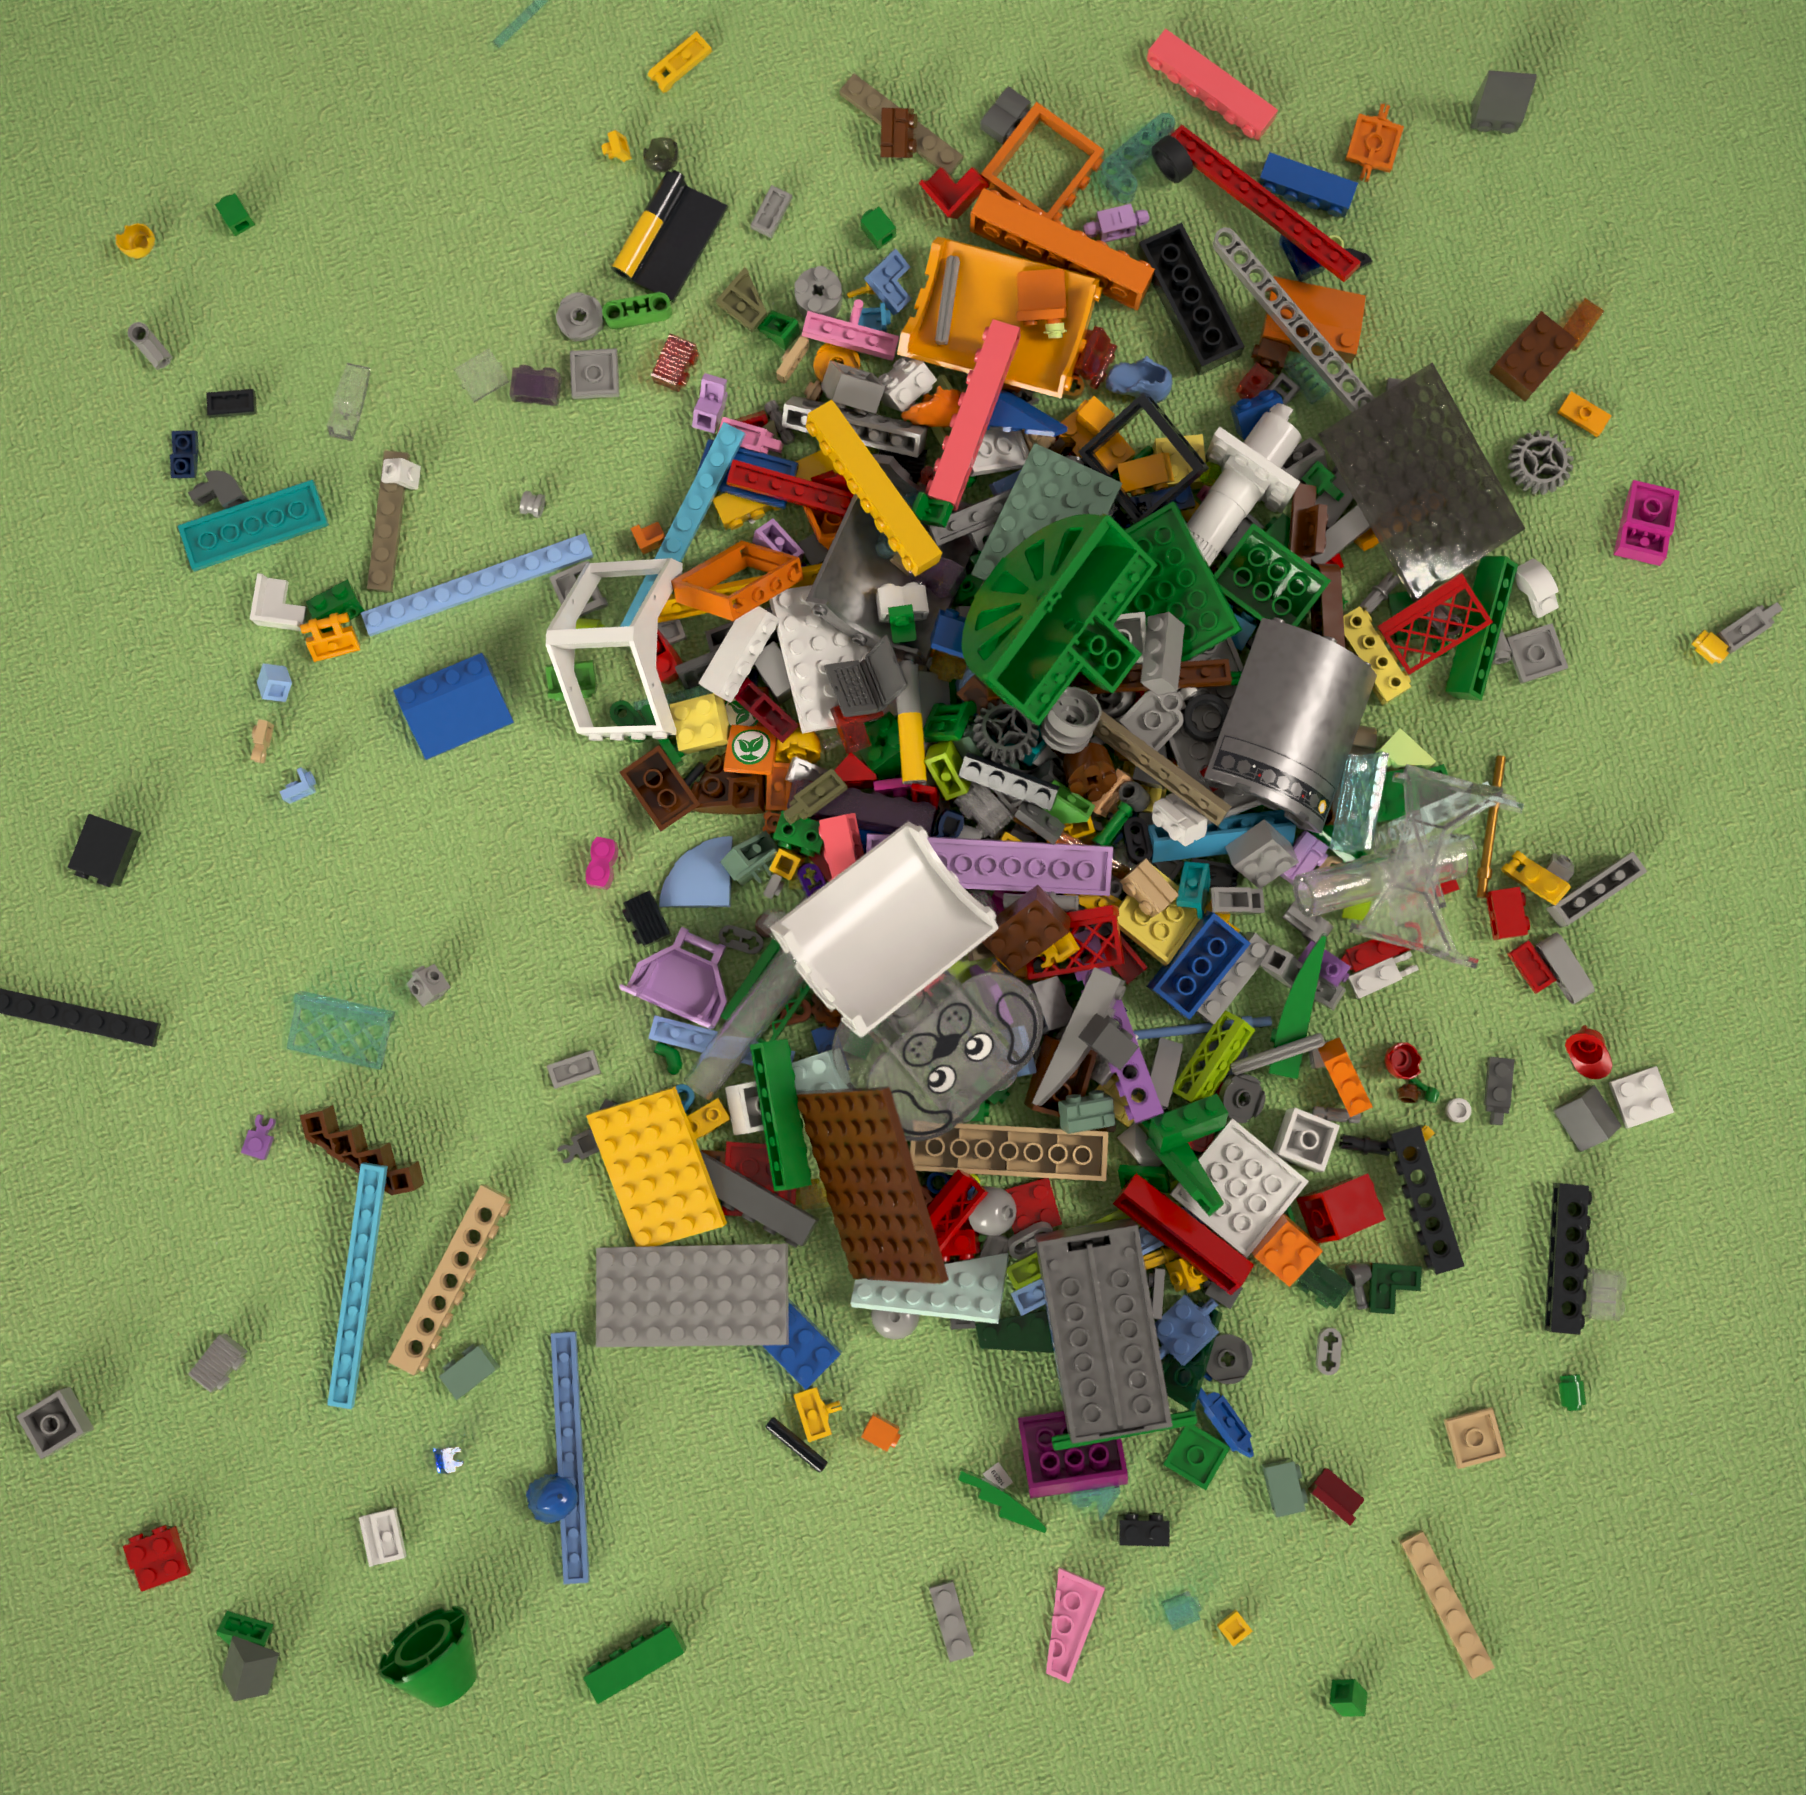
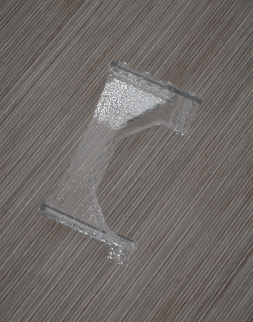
(1407, 906)

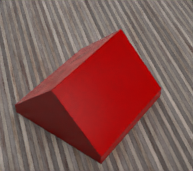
(856, 773)

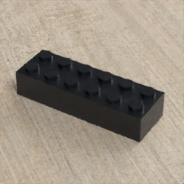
(1190, 299)

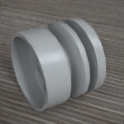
(1071, 721)

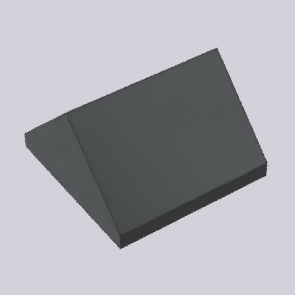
(1587, 1119)
(249, 1669)

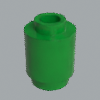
(1572, 1392)

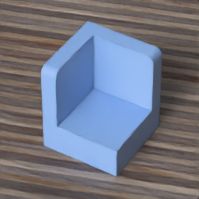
(274, 682)

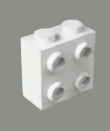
(906, 383)

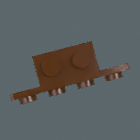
(1307, 523)

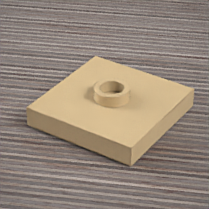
(1474, 1437)

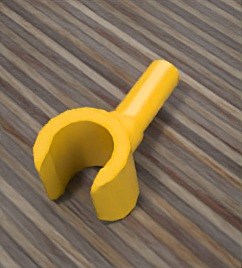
(867, 289)

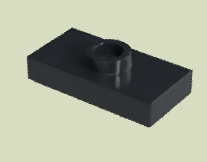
(231, 403)

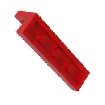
(952, 1196)

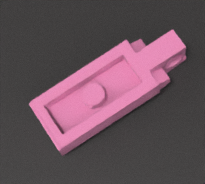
(756, 438)

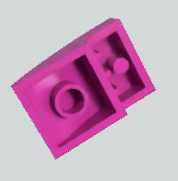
(1647, 523)

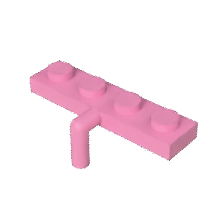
(850, 334)

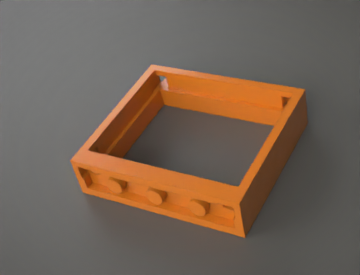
(1015, 140)
(782, 573)

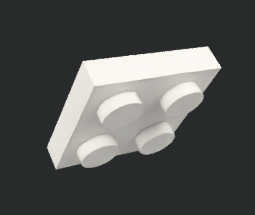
(1641, 1097)

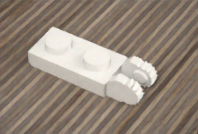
(1379, 975)

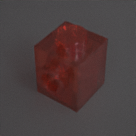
(1254, 382)

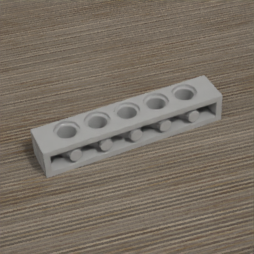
(872, 429)

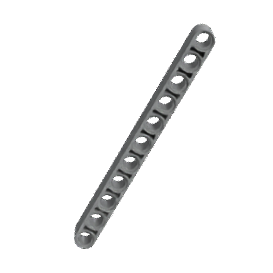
(1289, 326)

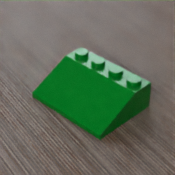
(1270, 579)

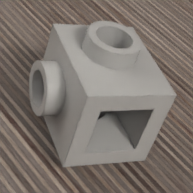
(428, 984)

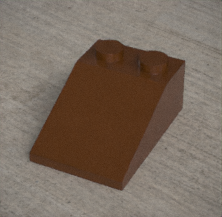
(660, 788)

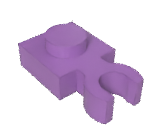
(259, 1142)

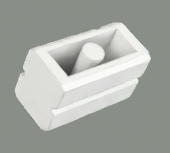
(1179, 819)

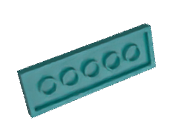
(253, 525)

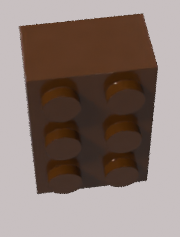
(1533, 356)
(1027, 929)
(1076, 1083)

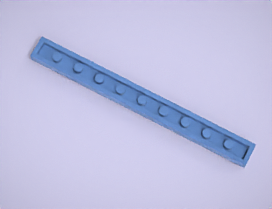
(570, 1454)

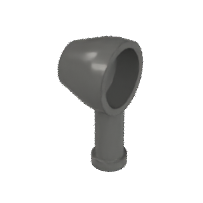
(1357, 1275)

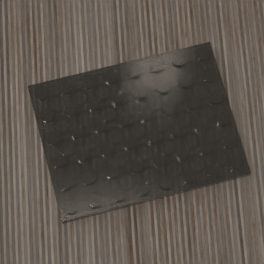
(1422, 481)

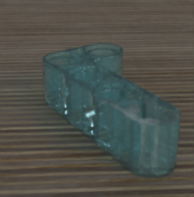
(1139, 151)

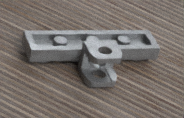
(972, 520)

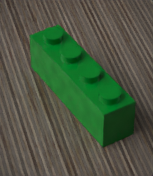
(634, 1662)

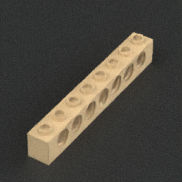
(403, 1354)

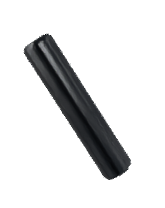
(796, 1444)

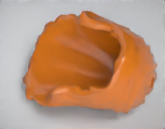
(934, 409)

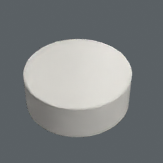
(1458, 1110)

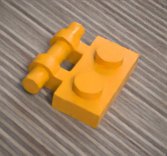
(330, 643)

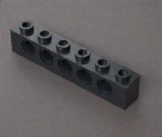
(1450, 1256)
(1558, 1270)

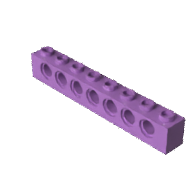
(1135, 1110)

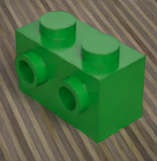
(800, 834)

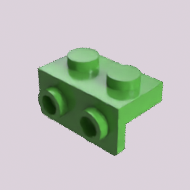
(585, 676)

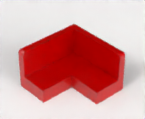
(951, 196)
(1133, 964)

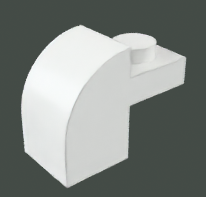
(1539, 585)

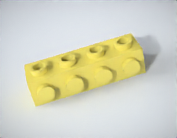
(1370, 647)

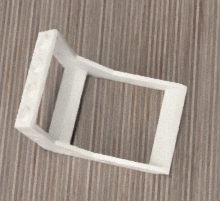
(641, 635)

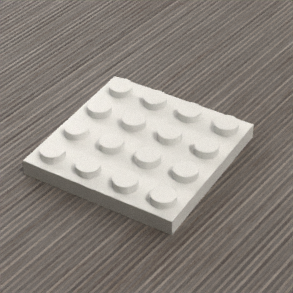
(1251, 1183)

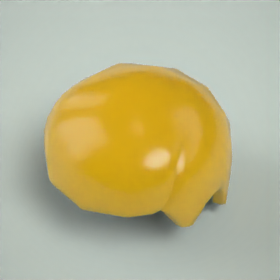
(136, 240)

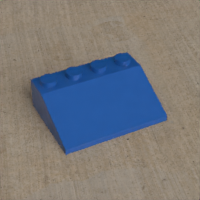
(454, 706)

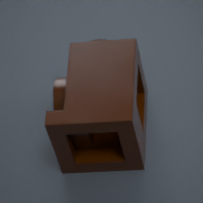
(1270, 354)

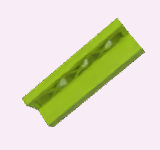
(1217, 1061)

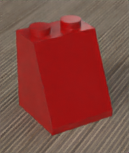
(1341, 1209)

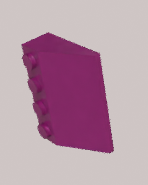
(1068, 1469)

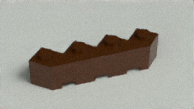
(350, 1146)

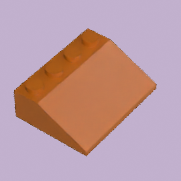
(1332, 312)

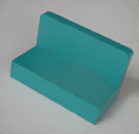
(1194, 887)

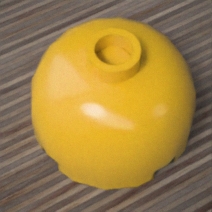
(799, 745)

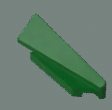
(1190, 1174)

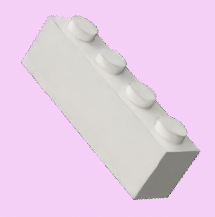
(738, 653)

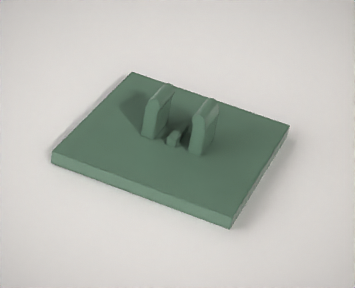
(756, 868)

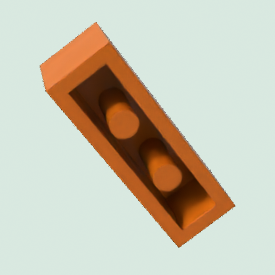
(1344, 1077)

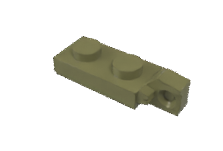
(815, 796)

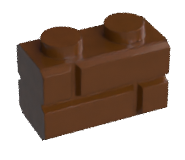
(898, 132)

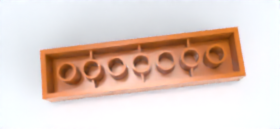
(1055, 245)

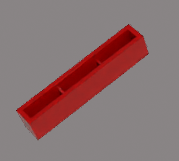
(1183, 1234)

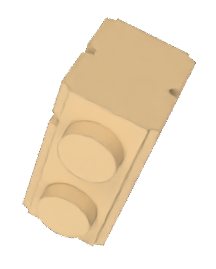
(1148, 888)

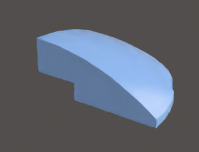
(699, 877)

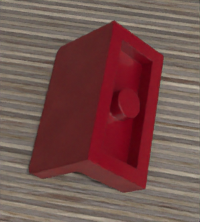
(1336, 1495)

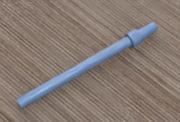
(1197, 1028)

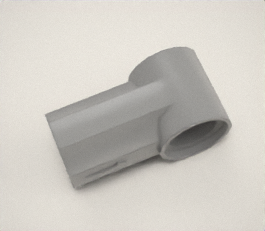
(150, 345)
(1442, 613)
(1309, 927)

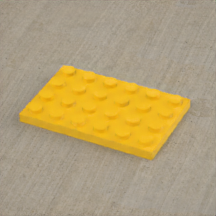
(656, 1168)

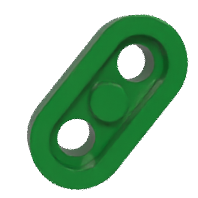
(632, 717)

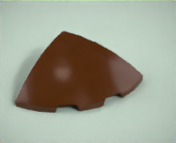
(729, 791)

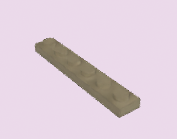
(928, 144)
(386, 532)

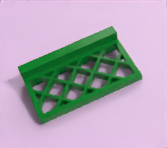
(767, 956)

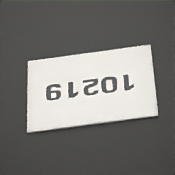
(998, 1476)

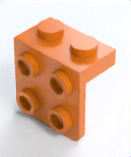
(1041, 296)

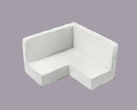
(270, 607)

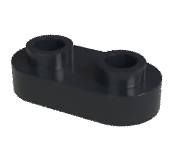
(1137, 842)

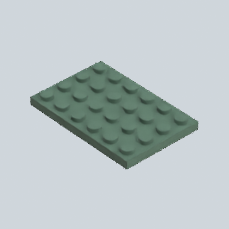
(1045, 492)

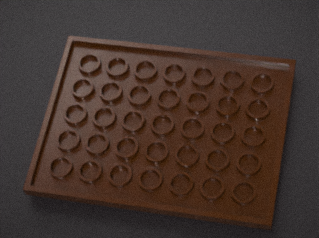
(872, 1185)

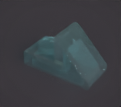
(1103, 1496)

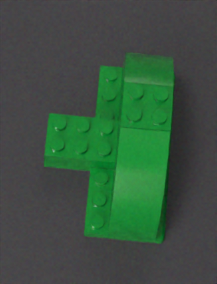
(1054, 613)

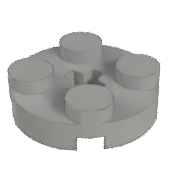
(567, 313)

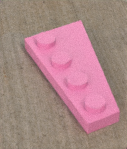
(1072, 1618)

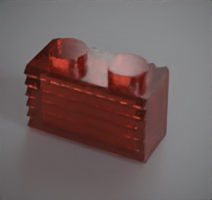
(675, 363)

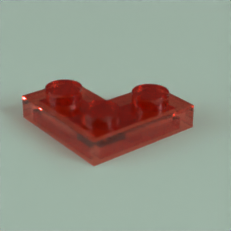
(853, 730)

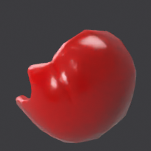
(1403, 1060)

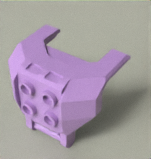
(682, 980)

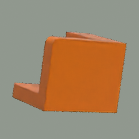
(649, 537)

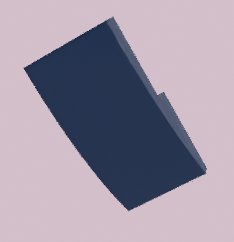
(185, 454)

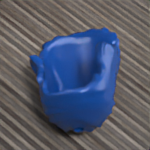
(544, 1498)

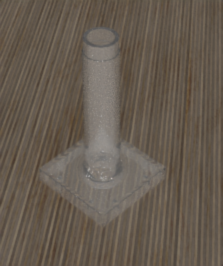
(749, 1018)

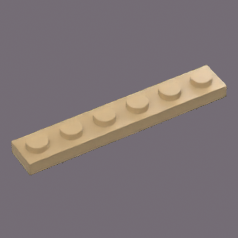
(1447, 1604)

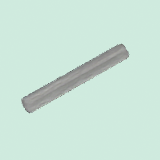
(947, 300)
(1277, 1054)

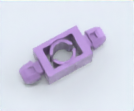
(1116, 223)

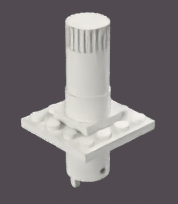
(1248, 475)

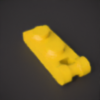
(680, 61)
(1536, 878)

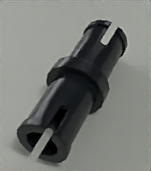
(1364, 1145)

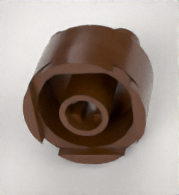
(1089, 772)

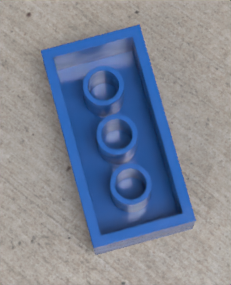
(1199, 965)
(808, 1349)

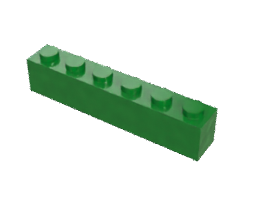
(1475, 655)
(781, 1115)

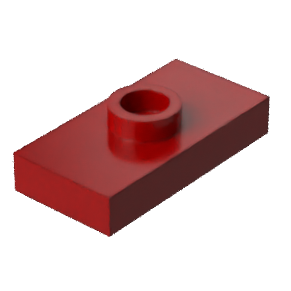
(1531, 966)

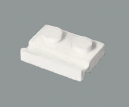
(382, 1537)

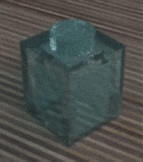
(1182, 1610)

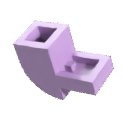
(710, 404)

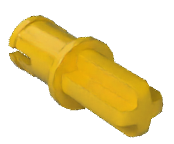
(1159, 1257)

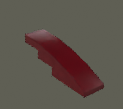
(765, 710)

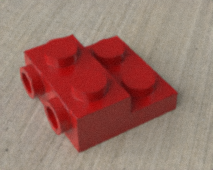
(963, 1243)
(156, 1557)

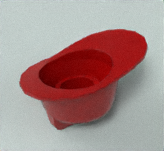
(1589, 1053)

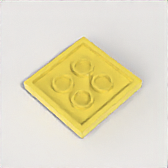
(1161, 934)

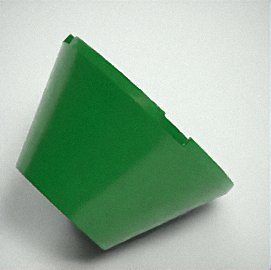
(433, 1658)

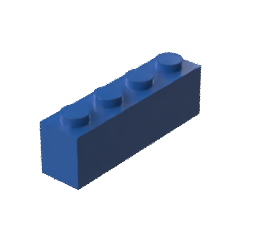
(1307, 185)

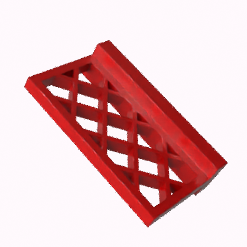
(1425, 605)
(1085, 918)

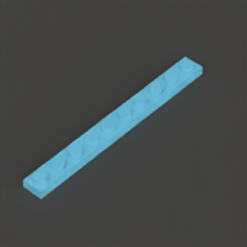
(693, 507)
(357, 1285)

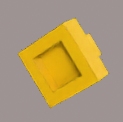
(617, 146)

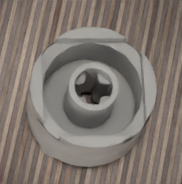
(818, 281)

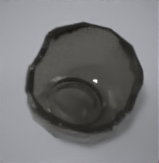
(661, 154)

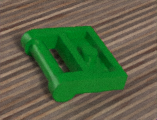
(945, 727)
(1114, 826)

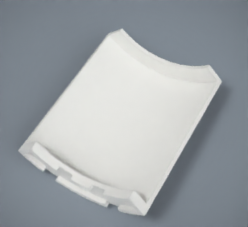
(883, 929)

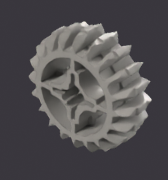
(1557, 469)

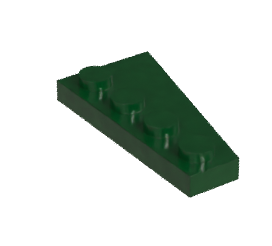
(1017, 1333)
(1185, 1382)

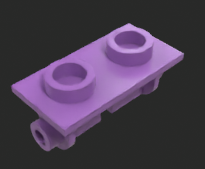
(1331, 967)

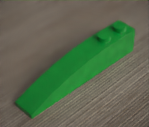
(1297, 1010)

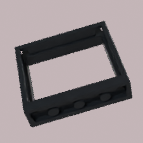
(1147, 403)

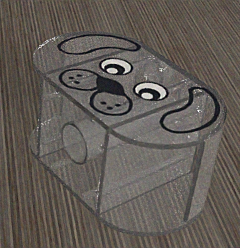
(946, 1047)

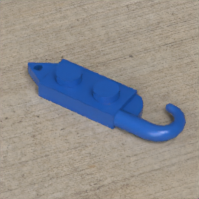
(1226, 1421)

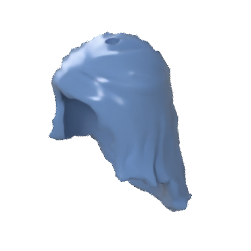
(1140, 378)

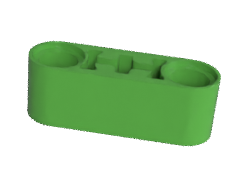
(631, 304)

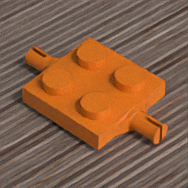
(1374, 143)

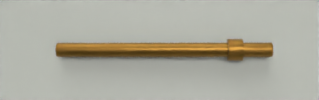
(1484, 872)

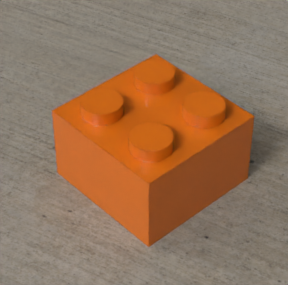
(1287, 1250)

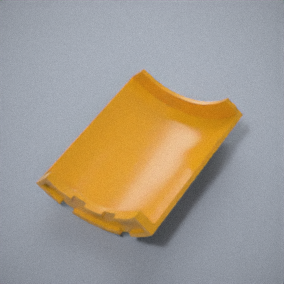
(987, 292)

